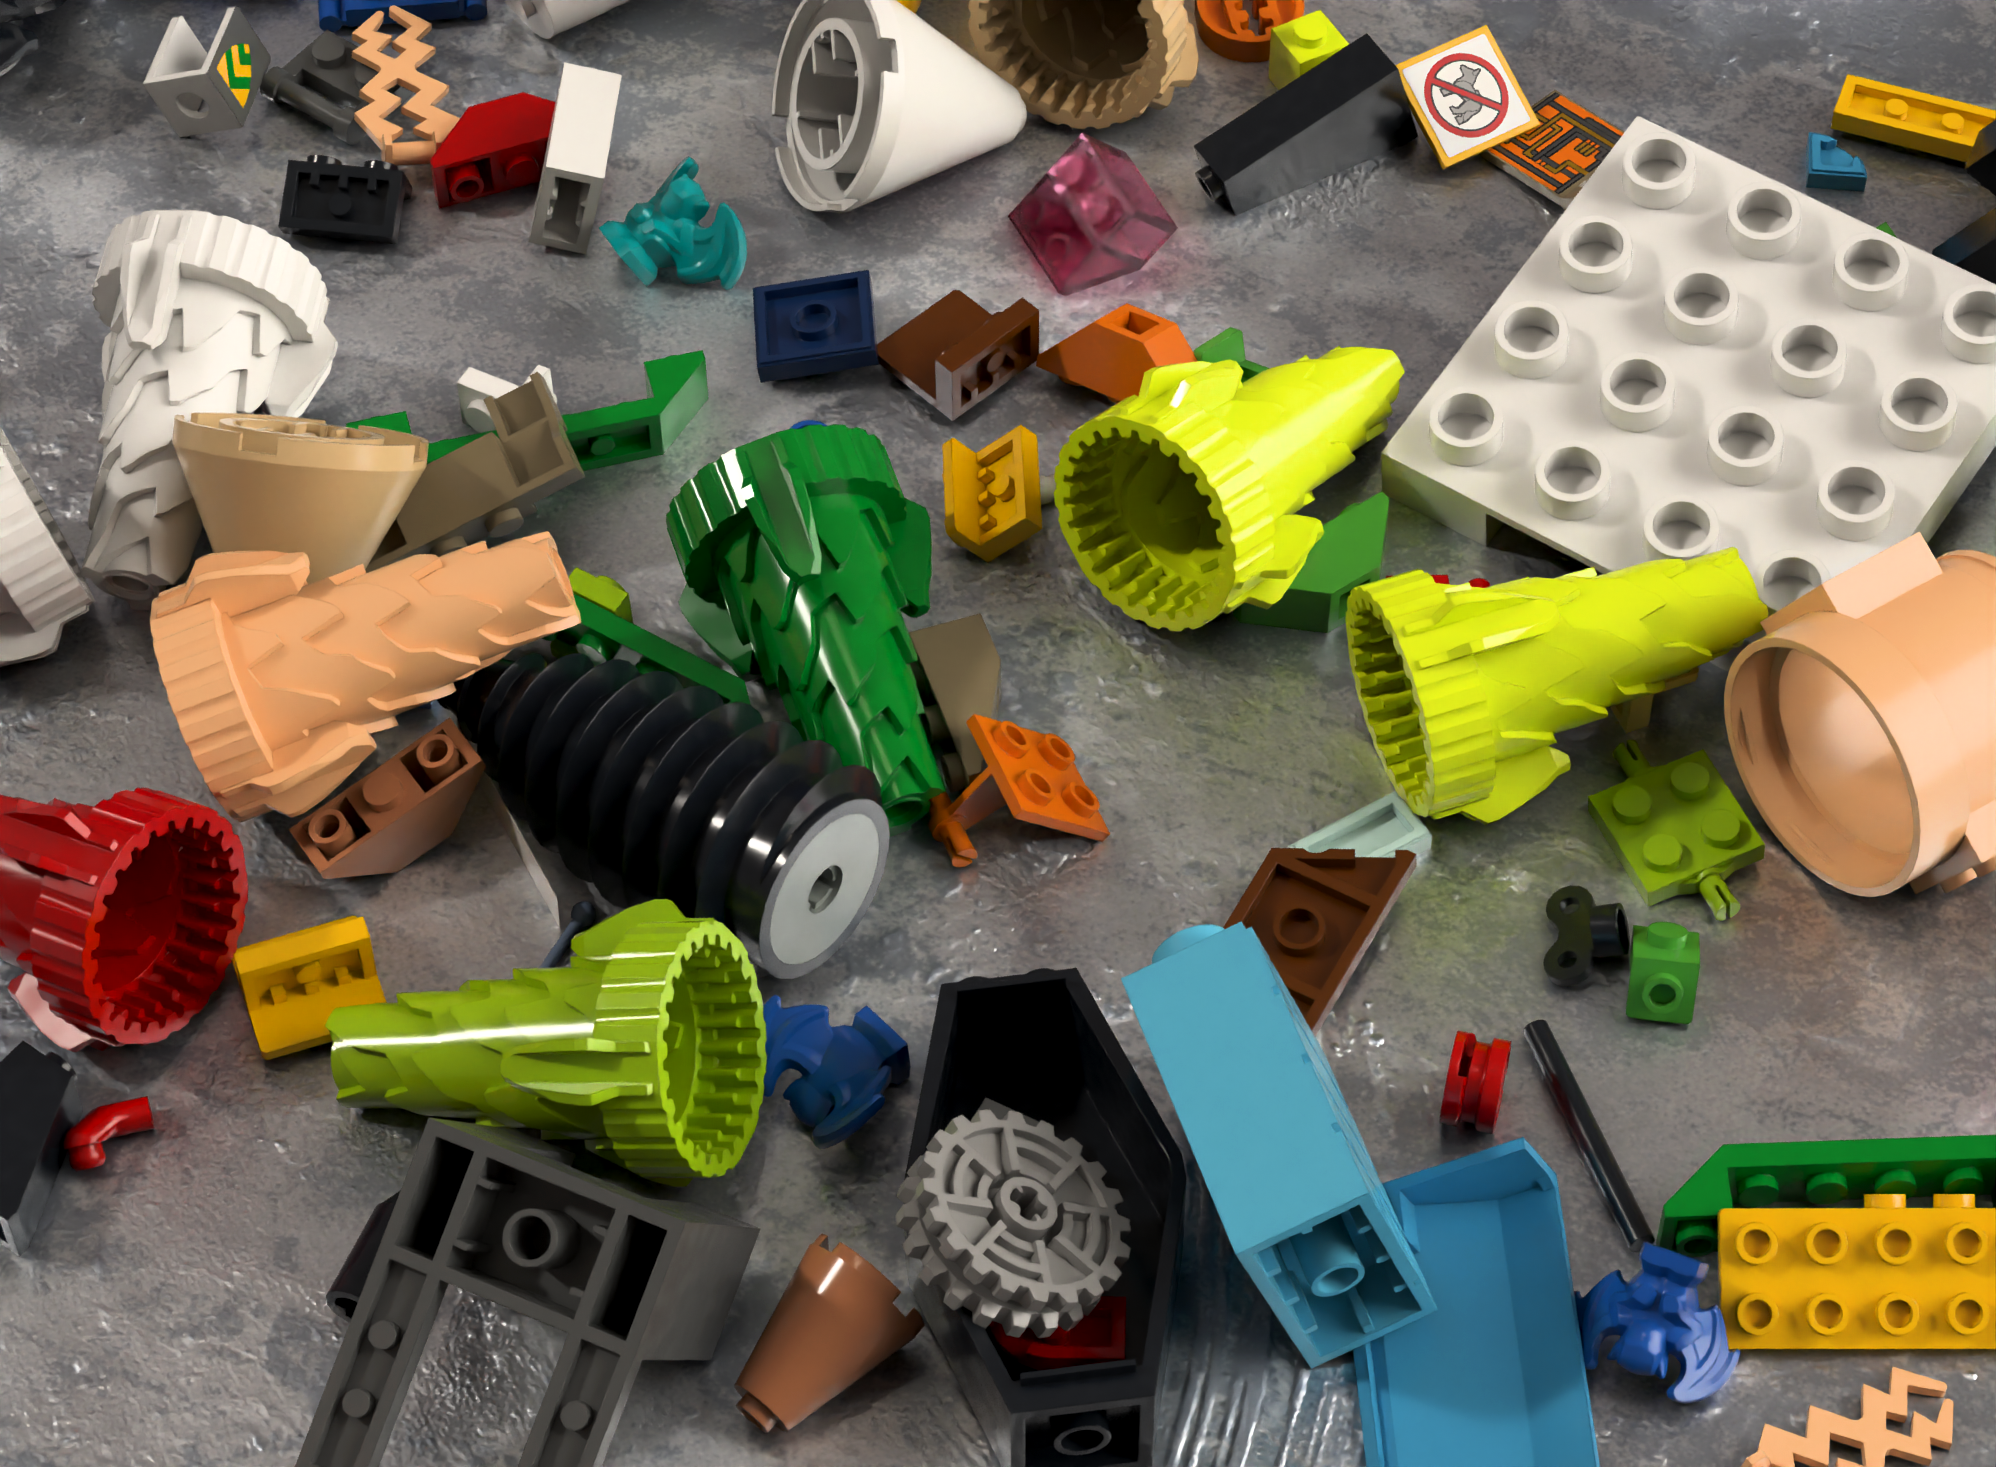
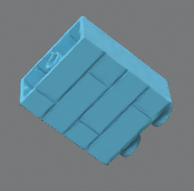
(1276, 1142)

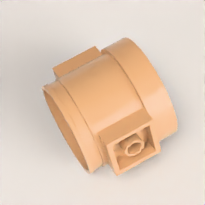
(1877, 722)

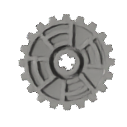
(1013, 1223)

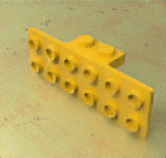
(1859, 1275)

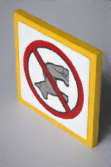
(1465, 97)

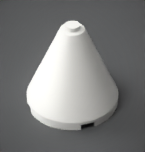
(880, 103)

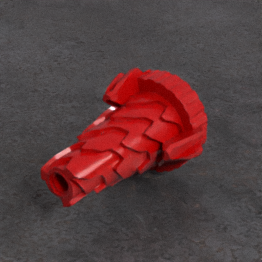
(117, 913)

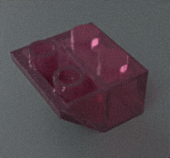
(1091, 217)

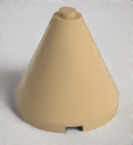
(297, 484)

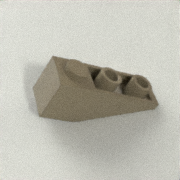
(955, 679)

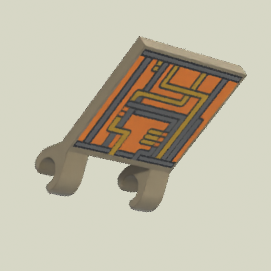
(1559, 152)

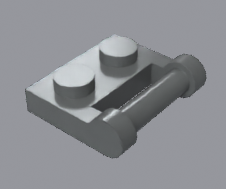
(332, 71)

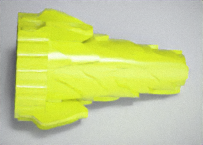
(1195, 483)
(1480, 679)

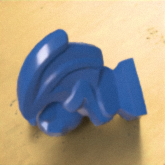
(839, 1065)
(1659, 1317)

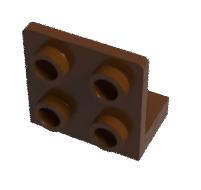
(961, 351)

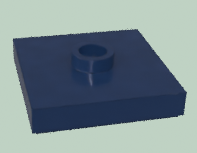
(815, 326)

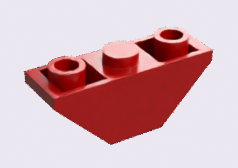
(492, 149)

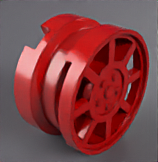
(1475, 1082)

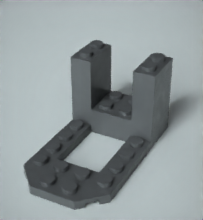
(547, 1242)

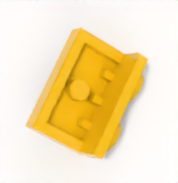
(992, 493)

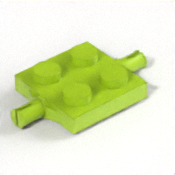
(1676, 828)

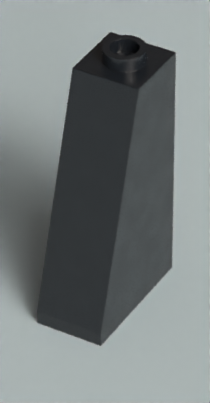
(1309, 129)

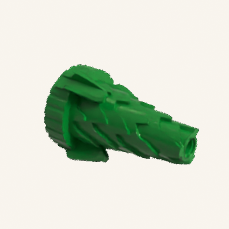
(801, 577)

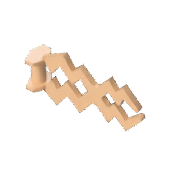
(434, 123)
(1868, 1433)

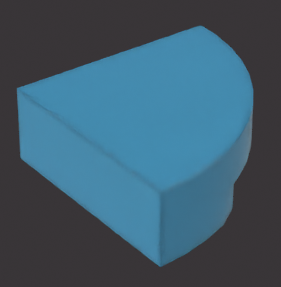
(1831, 166)

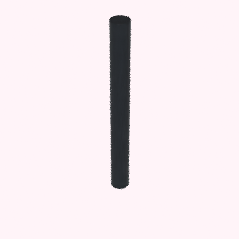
(1588, 1135)

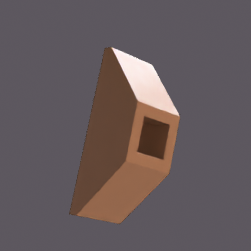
(394, 809)

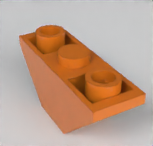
(1117, 352)

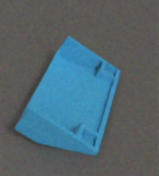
(1502, 1357)

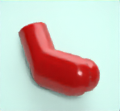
(105, 1123)

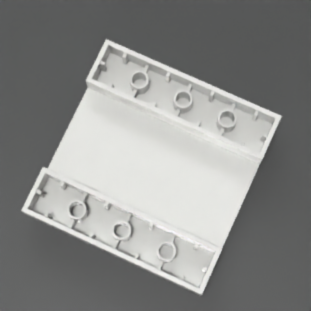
(1710, 376)

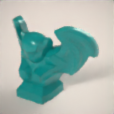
(669, 235)

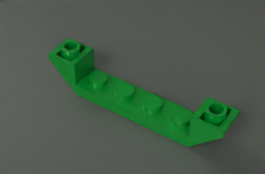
(617, 432)
(610, 637)
(1823, 1175)

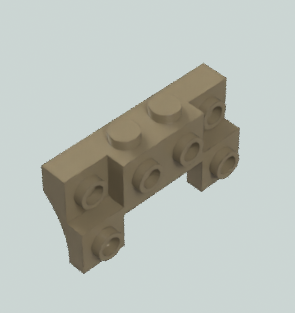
(487, 482)

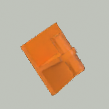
(1030, 775)

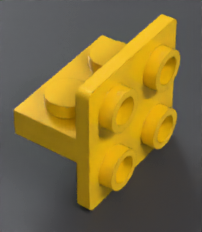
(301, 978)

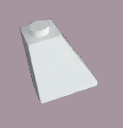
(575, 158)

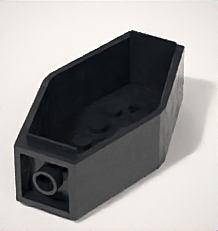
(1053, 1057)

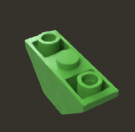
(1339, 561)

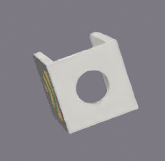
(224, 77)

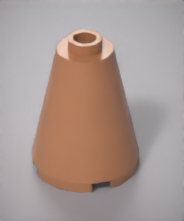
(822, 1337)

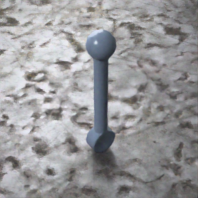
(582, 915)

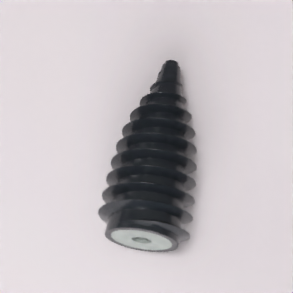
(683, 800)

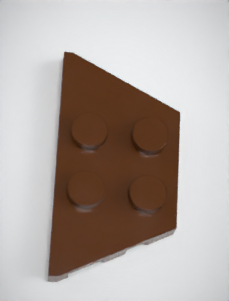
(1320, 917)

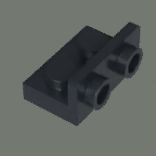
(343, 200)

